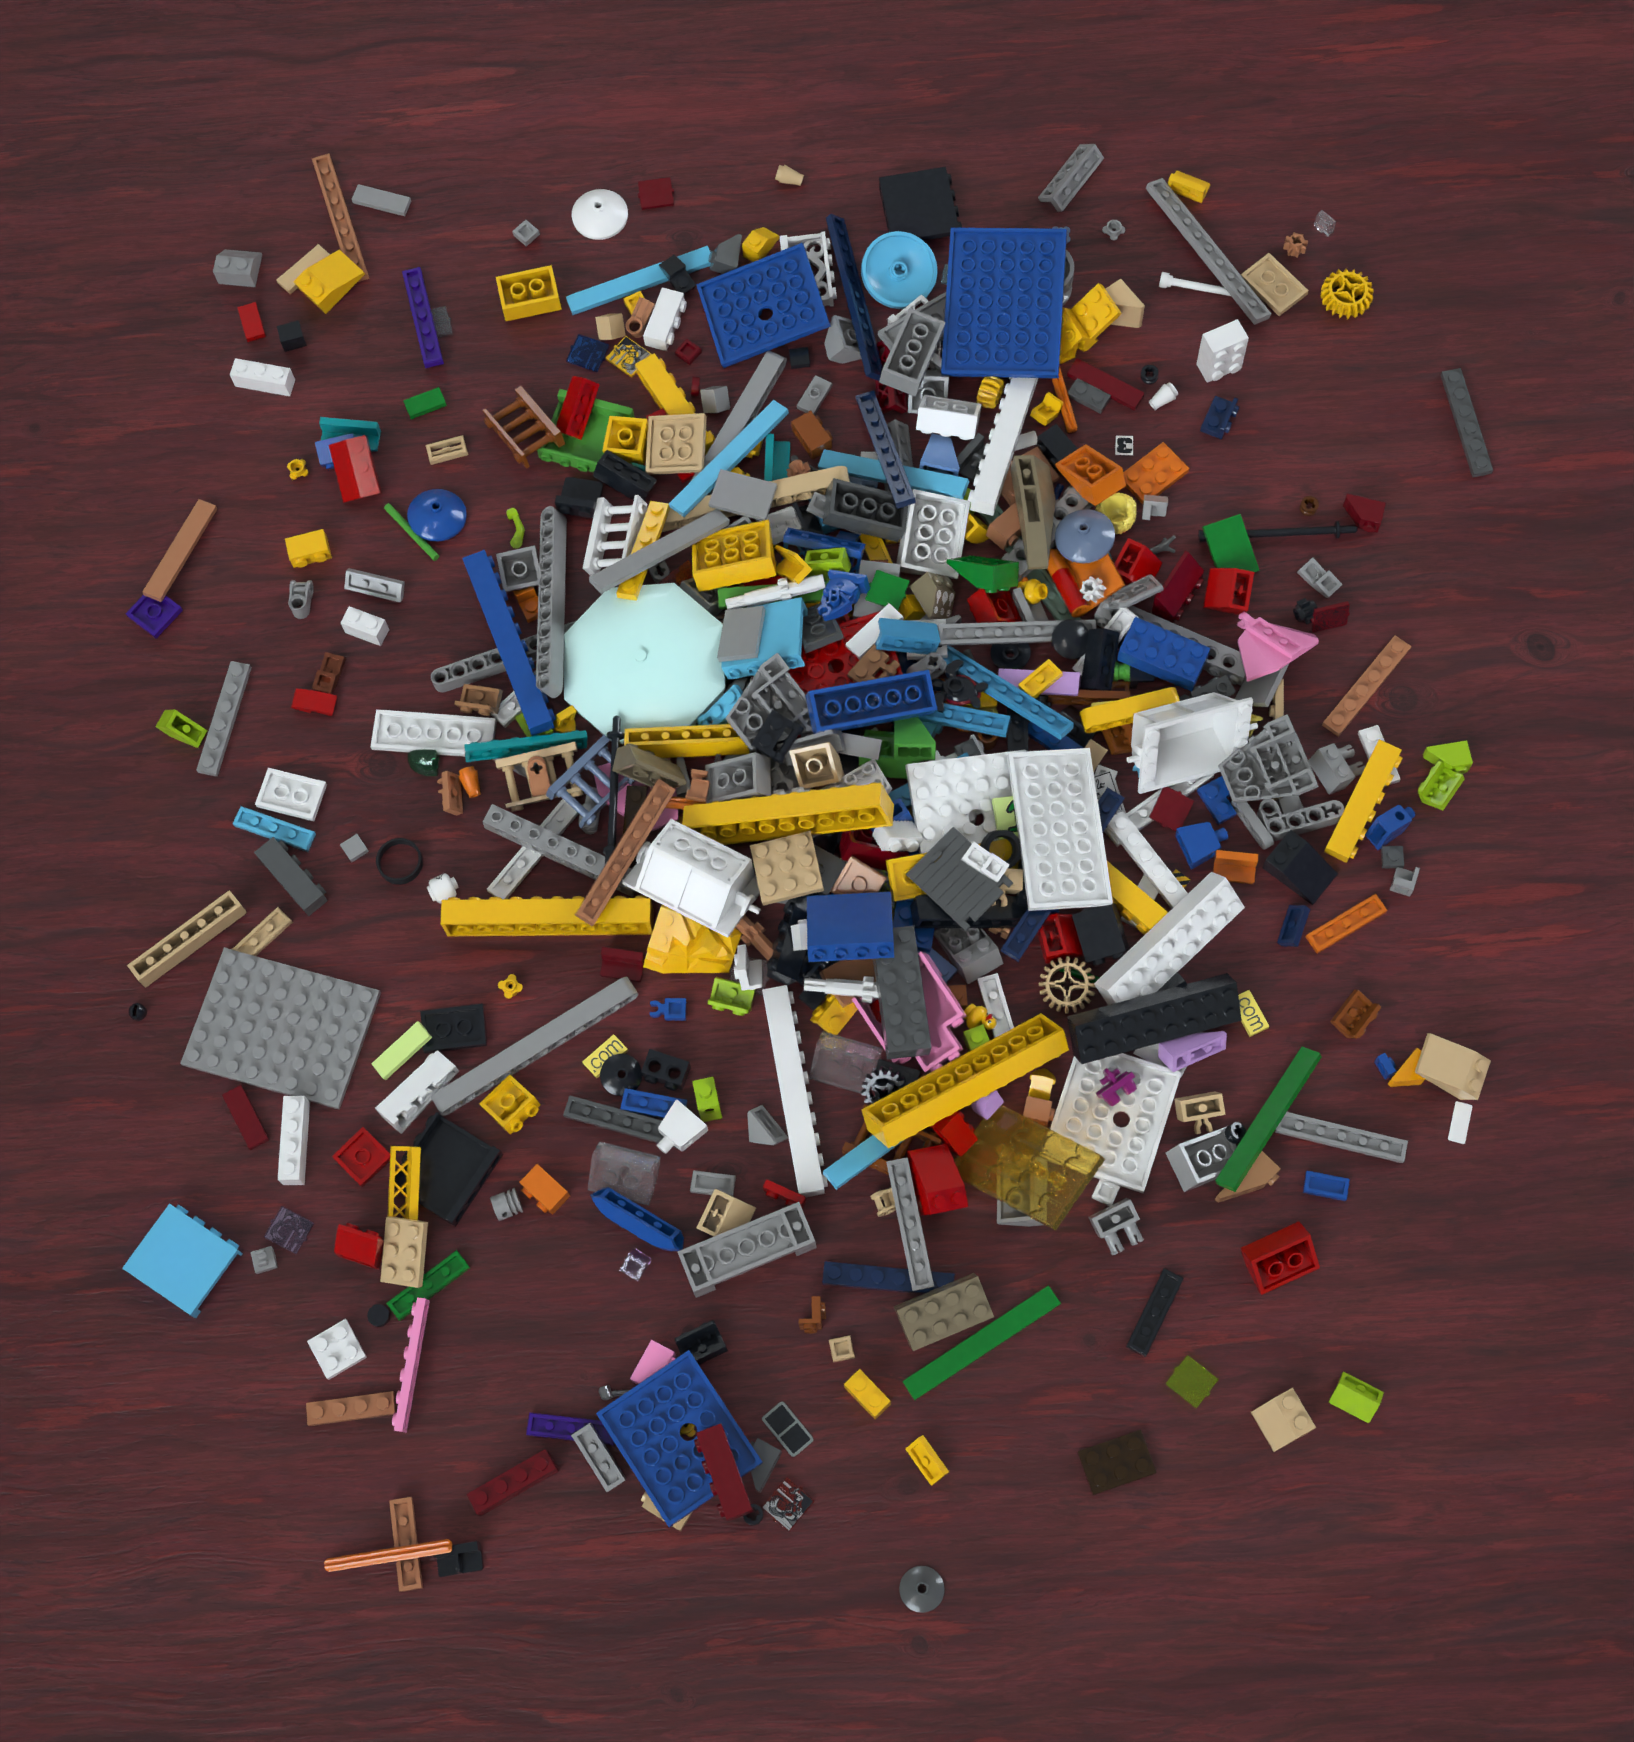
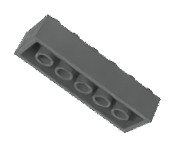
(902, 998)

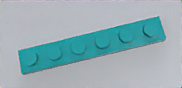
(515, 746)

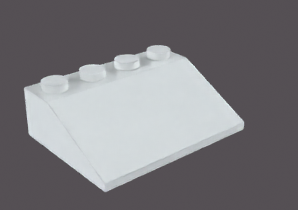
(933, 534)

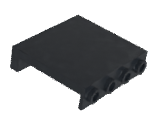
(920, 203)
(451, 1168)

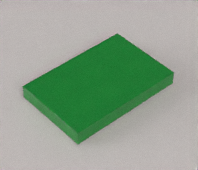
(1230, 544)

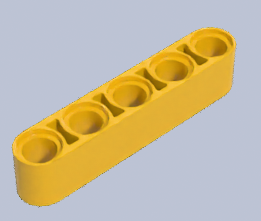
(1122, 711)

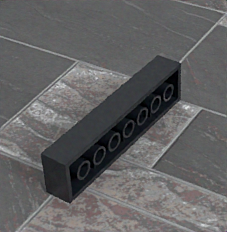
(1154, 1018)

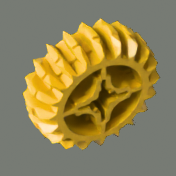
(1343, 299)

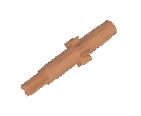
(754, 935)

